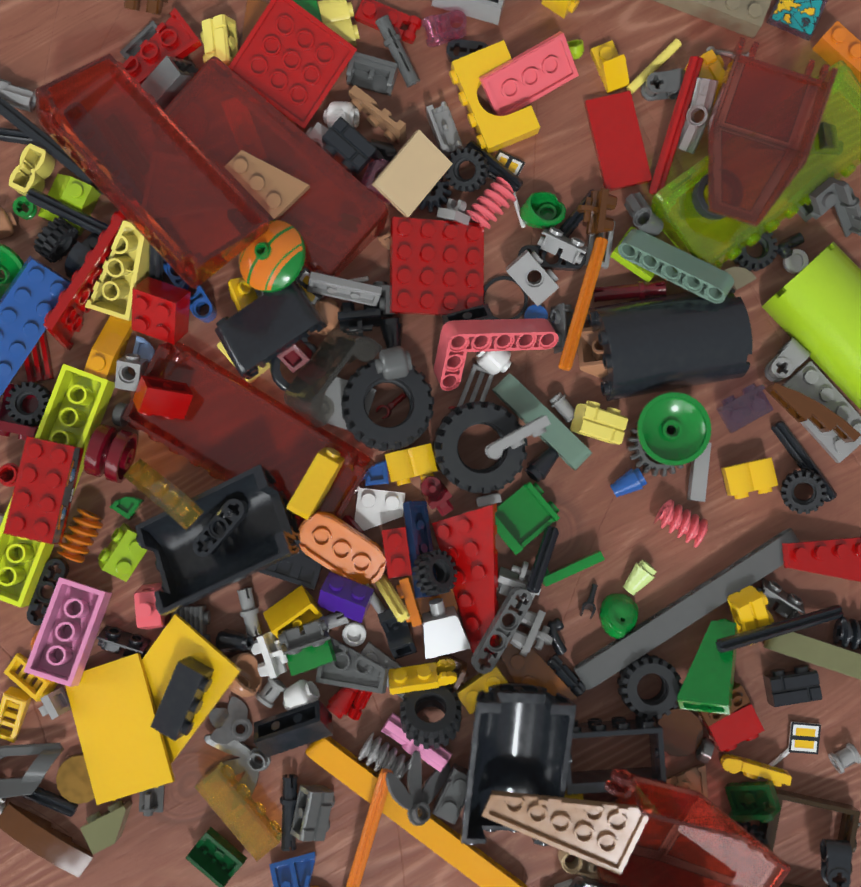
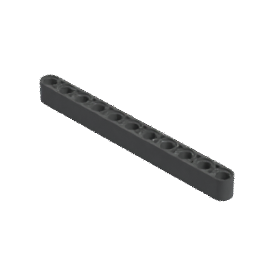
(684, 611)

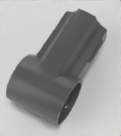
(643, 214)

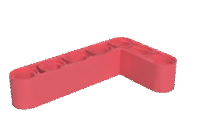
(486, 335)

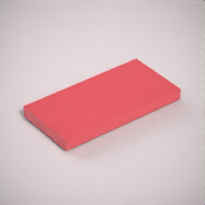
(529, 75)

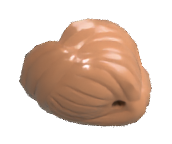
(248, 680)

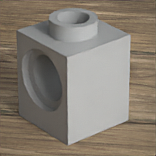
(123, 378)

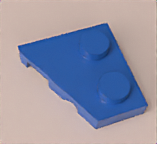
(293, 871)

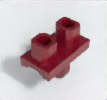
(436, 494)

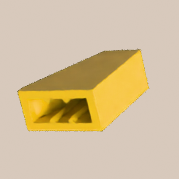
(316, 483)

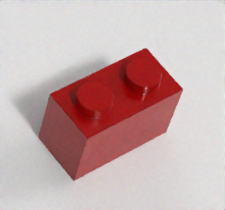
(162, 397)
(396, 552)
(735, 728)

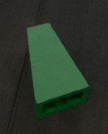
(711, 675)

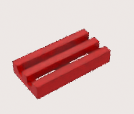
(46, 359)

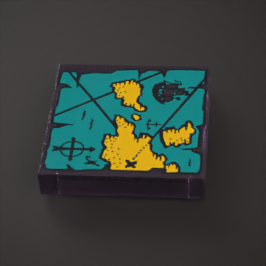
(797, 16)

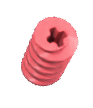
(491, 203)
(682, 522)

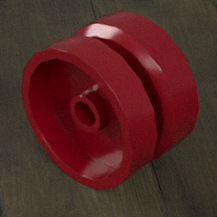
(110, 453)

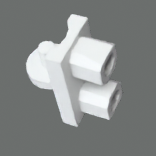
(272, 654)

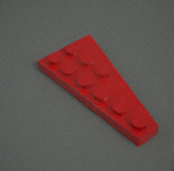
(68, 312)
(472, 547)

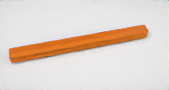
(583, 304)
(369, 830)

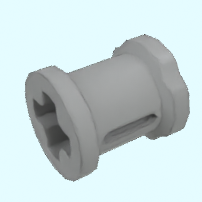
(270, 692)
(845, 758)

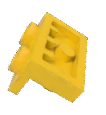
(241, 293)

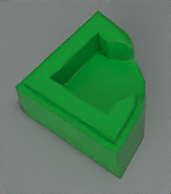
(127, 506)

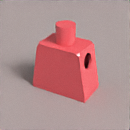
(146, 613)

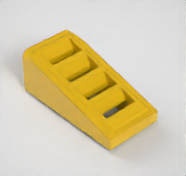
(39, 689)
(16, 699)

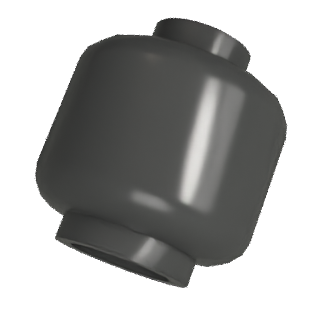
(393, 363)

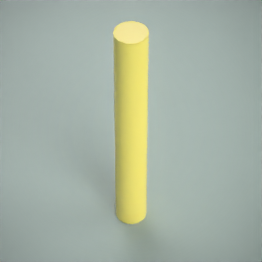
(654, 65)

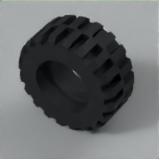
(386, 437)
(447, 447)

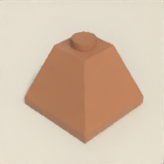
(591, 353)

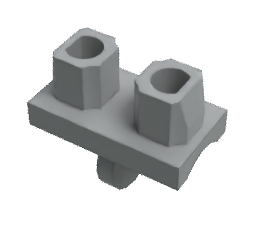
(514, 578)
(525, 641)

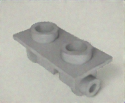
(555, 240)

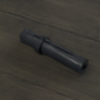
(288, 802)

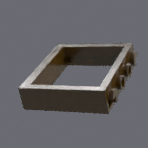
(848, 825)

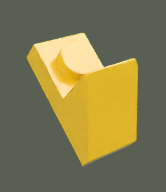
(610, 66)

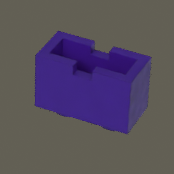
(345, 596)

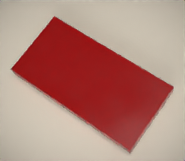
(618, 141)

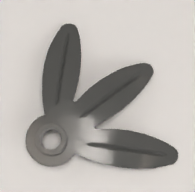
(246, 761)
(418, 798)

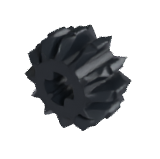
(439, 198)

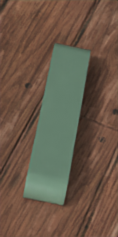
(676, 266)
(528, 408)

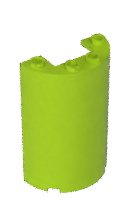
(825, 316)

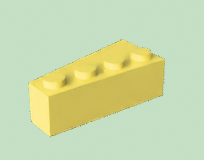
(121, 272)

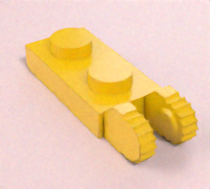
(422, 676)
(753, 769)

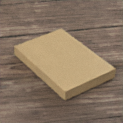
(412, 173)

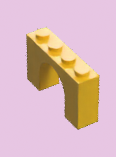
(492, 130)

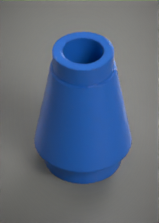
(629, 482)

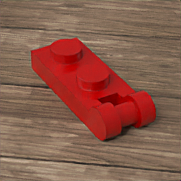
(371, 10)

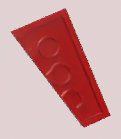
(172, 39)
(826, 557)

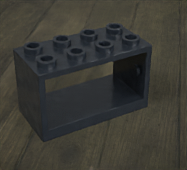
(594, 780)

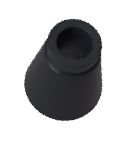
(392, 332)
(541, 465)
(233, 641)

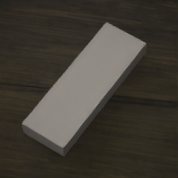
(344, 289)

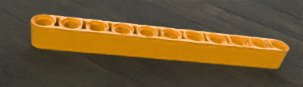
(433, 833)

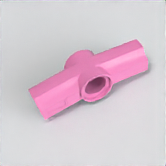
(434, 757)

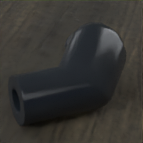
(386, 149)
(786, 246)
(557, 644)

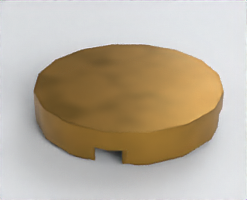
(74, 780)

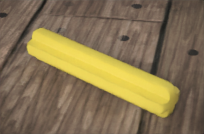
(392, 598)

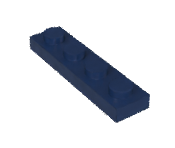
(418, 535)

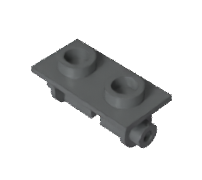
(849, 215)
(561, 319)
(788, 603)
(295, 641)
(152, 801)

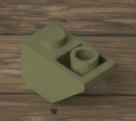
(106, 828)

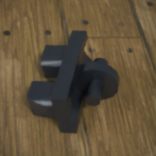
(359, 320)

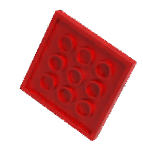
(292, 60)
(435, 266)

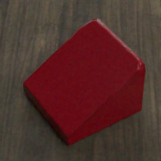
(296, 356)

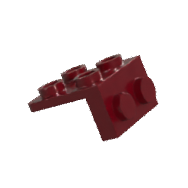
(7, 423)

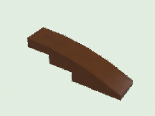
(804, 408)
(44, 840)

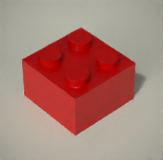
(160, 310)

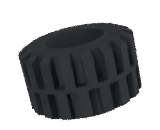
(660, 703)
(431, 733)

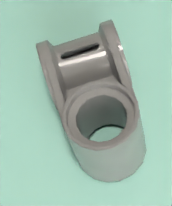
(788, 359)

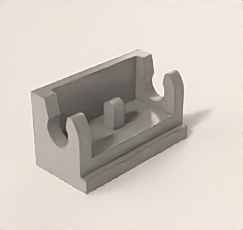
(443, 129)

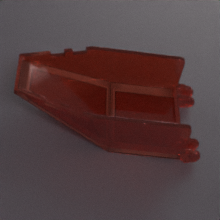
(761, 133)
(688, 841)

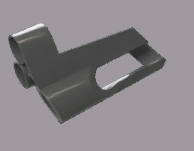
(27, 784)

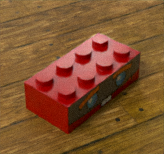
(43, 490)

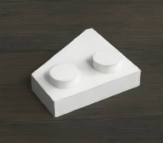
(378, 507)

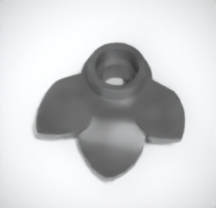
(226, 721)

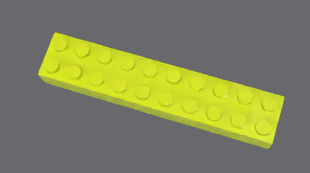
(69, 419)

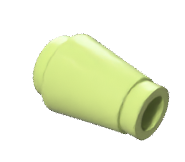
(639, 577)

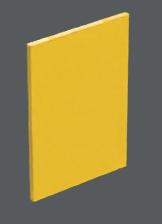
(174, 644)
(114, 730)

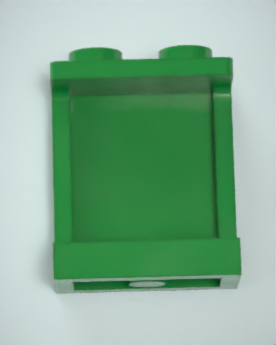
(524, 516)

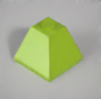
(73, 193)

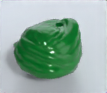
(542, 210)
(618, 615)

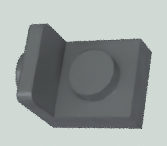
(829, 194)
(384, 300)

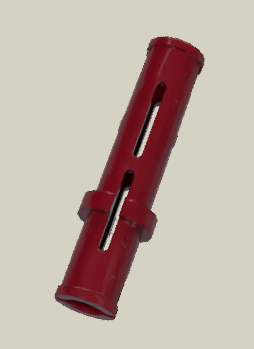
(637, 290)

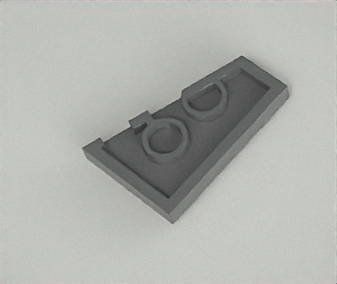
(353, 670)

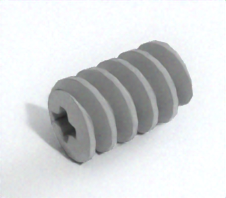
(382, 757)

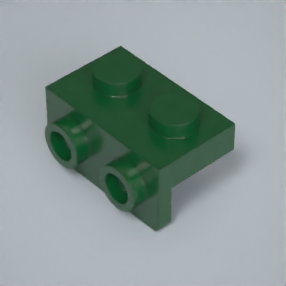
(752, 801)
(216, 857)

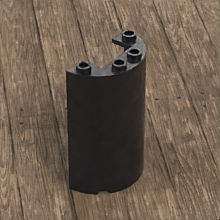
(671, 343)
(259, 541)
(517, 747)

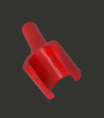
(391, 405)

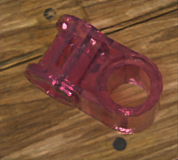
(443, 30)

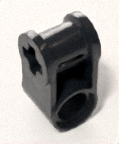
(836, 858)

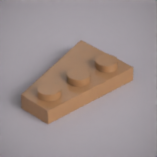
(383, 118)
(266, 184)

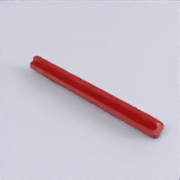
(676, 124)

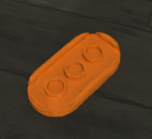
(341, 548)

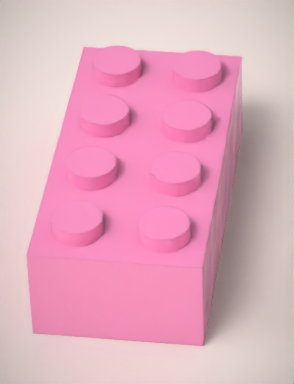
(68, 632)

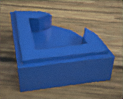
(378, 474)

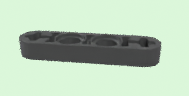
(505, 632)

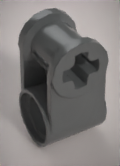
(667, 84)

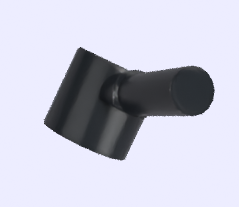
(590, 602)

